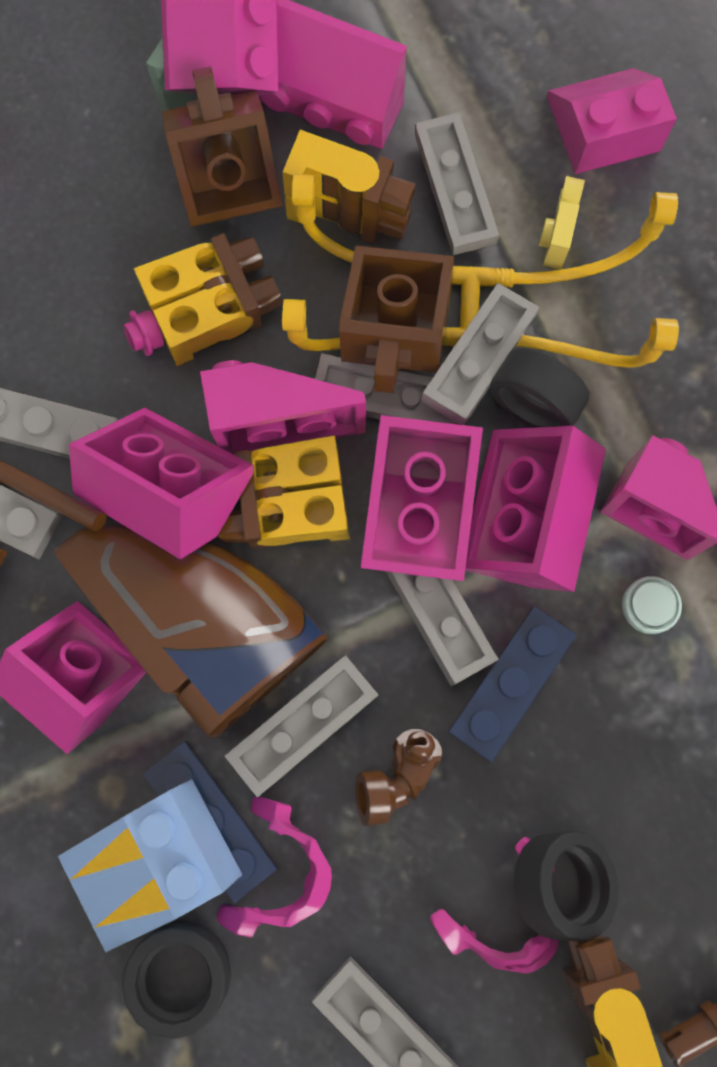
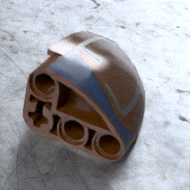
(196, 624)

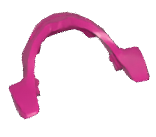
(316, 885)
(532, 957)

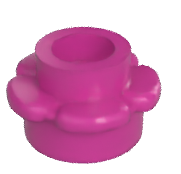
(143, 332)

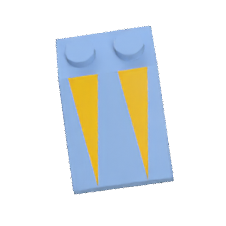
(150, 866)

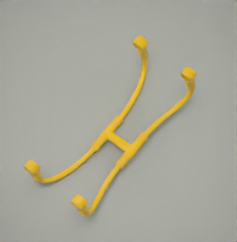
(662, 332)

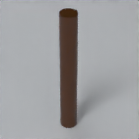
(52, 497)

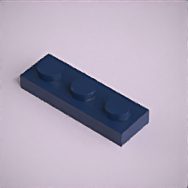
(512, 684)
(247, 850)

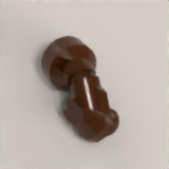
(413, 761)

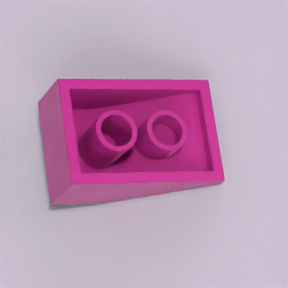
(270, 407)
(421, 498)

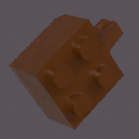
(221, 153)
(395, 312)

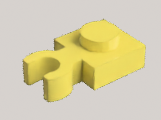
(558, 232)

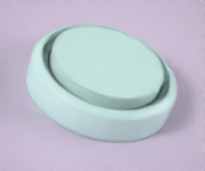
(651, 605)

